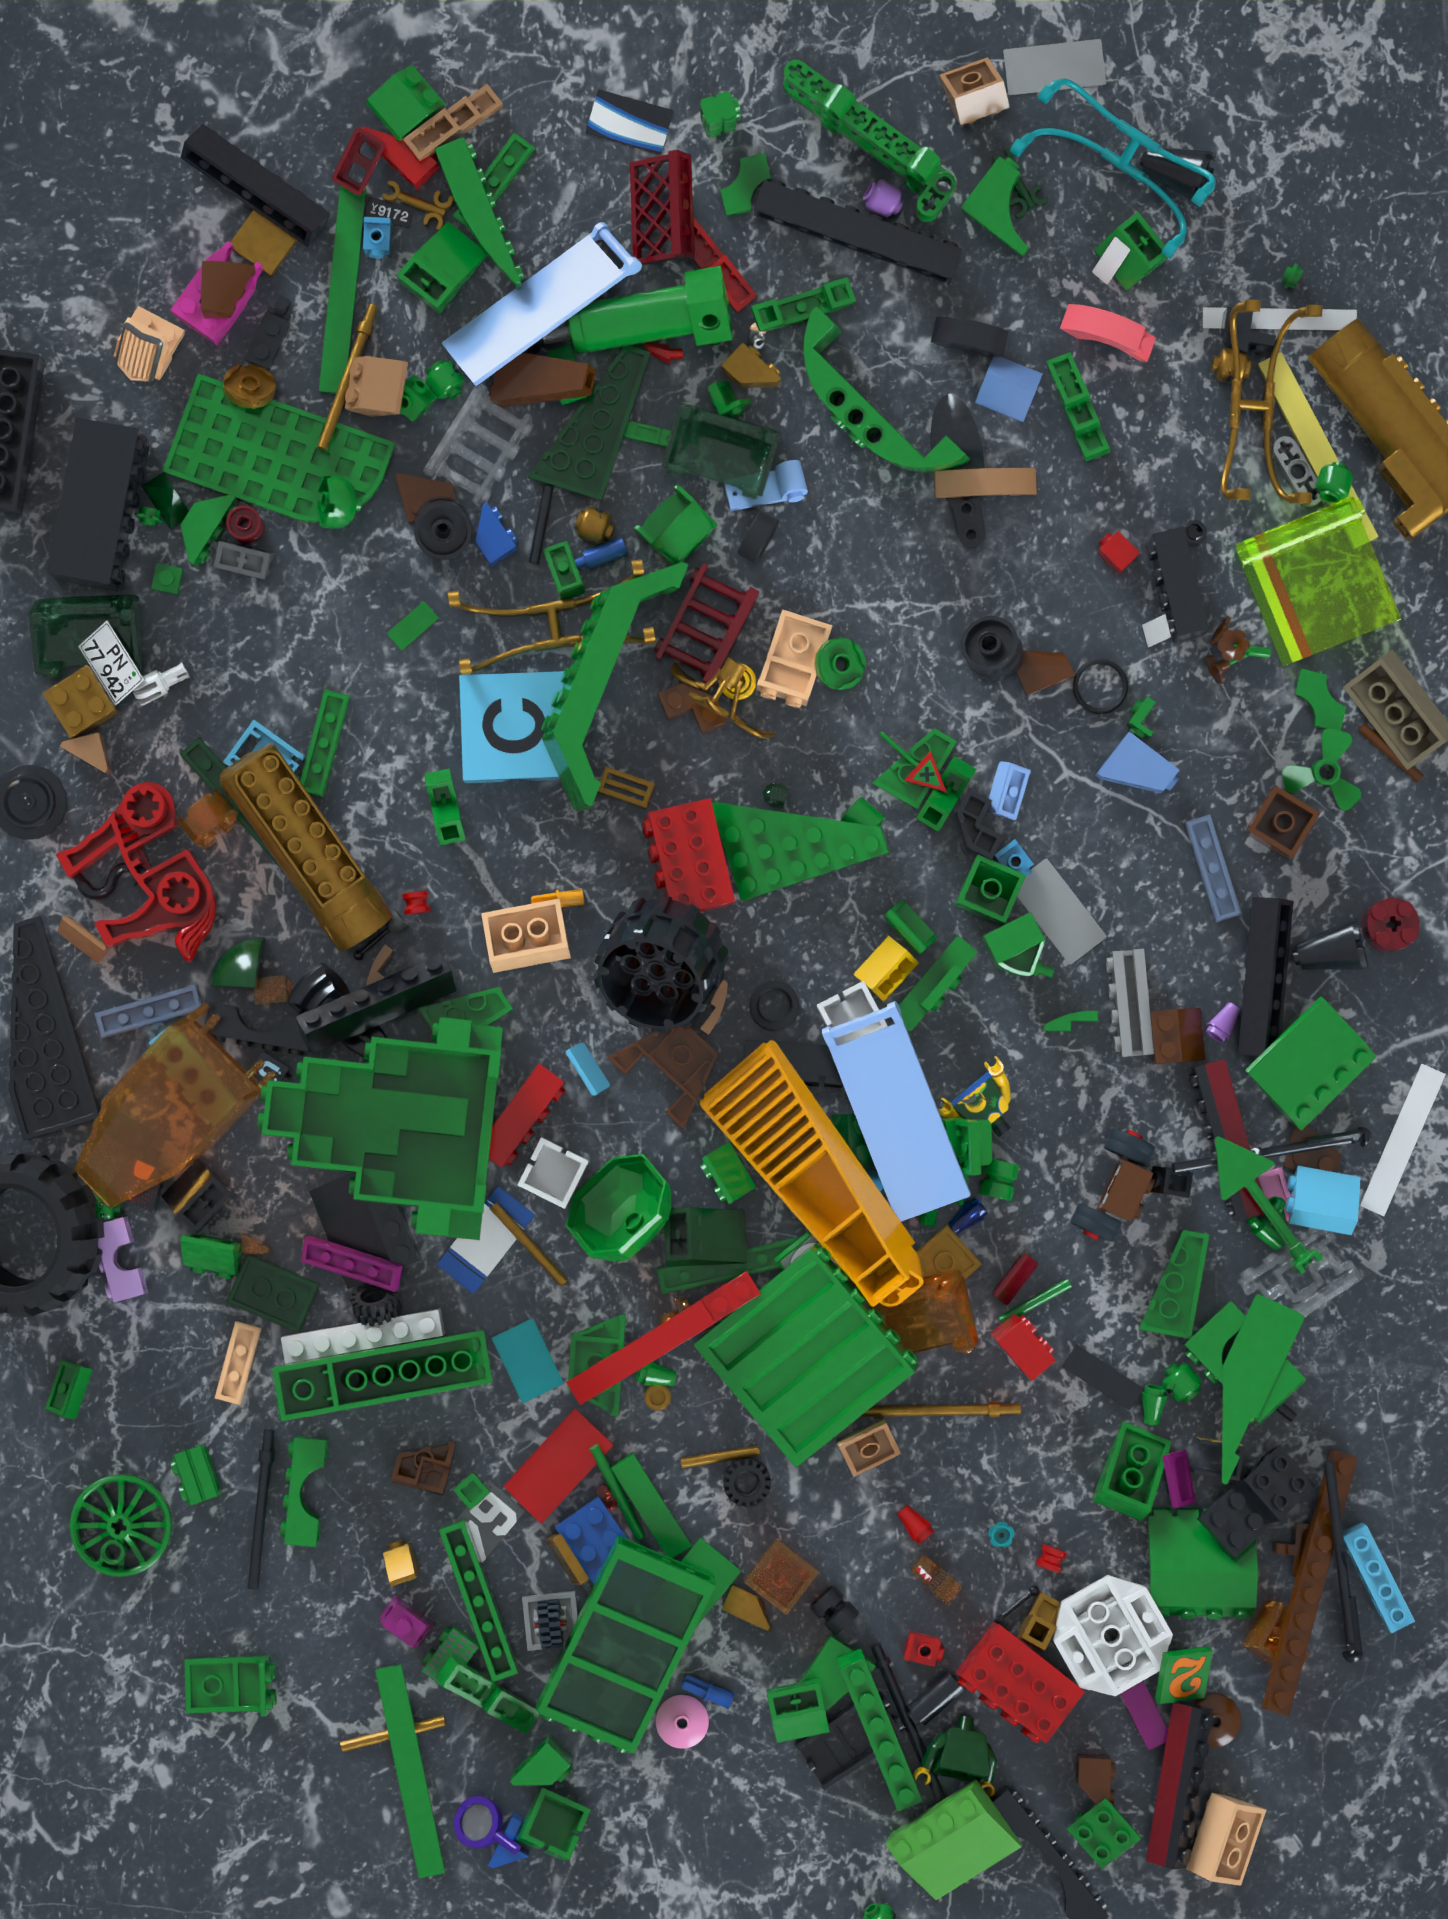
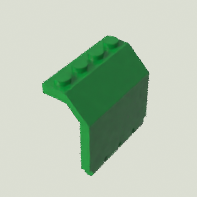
(1193, 1571)

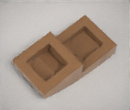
(380, 961)
(718, 1002)

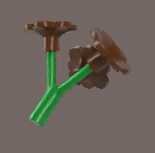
(1233, 649)

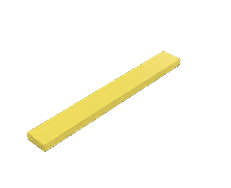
(1305, 425)

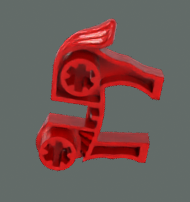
(179, 887)

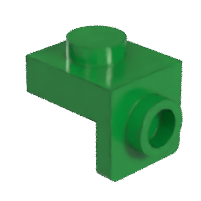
(725, 400)
(1139, 713)

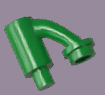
(1265, 1230)

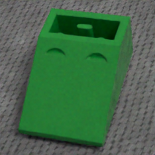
(441, 267)

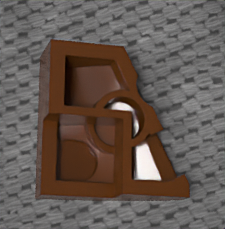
(222, 287)
(1043, 670)
(425, 1468)

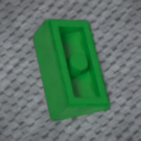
(68, 1389)

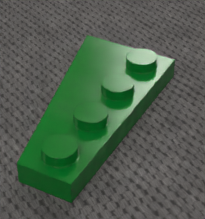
(1177, 1295)

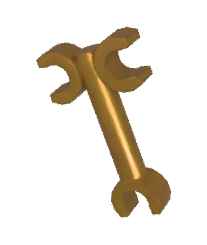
(436, 211)

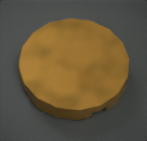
(249, 386)

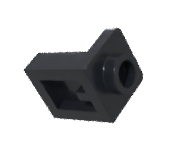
(1171, 1184)

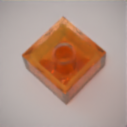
(781, 1575)

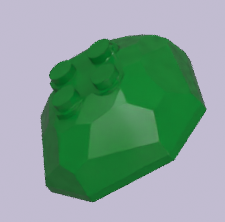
(619, 1208)

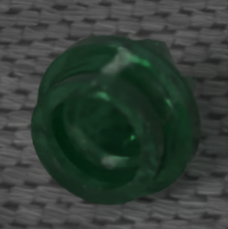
(775, 794)

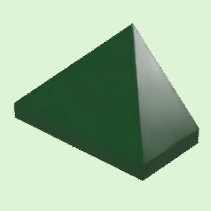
(166, 500)

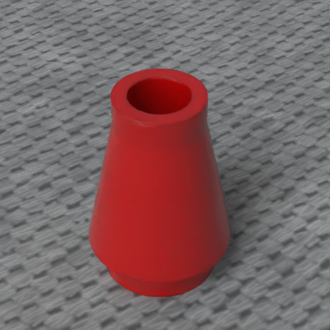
(915, 1525)

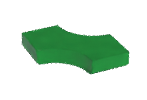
(751, 176)
(1313, 689)

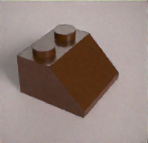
(1177, 1036)

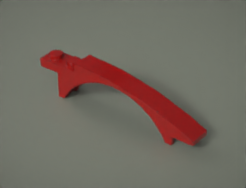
(663, 1338)

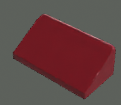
(1015, 1278)

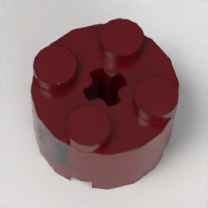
(1393, 910)

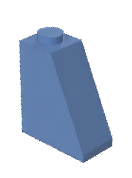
(1138, 766)

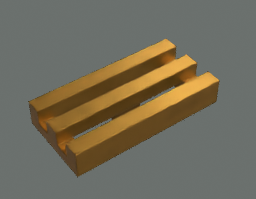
(646, 794)

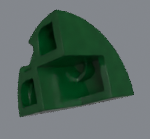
(239, 965)

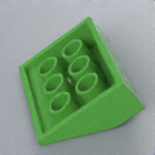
(953, 1840)

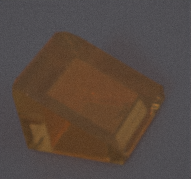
(251, 1245)

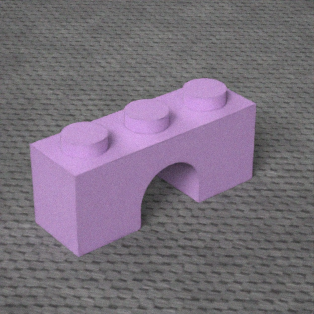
(121, 1282)

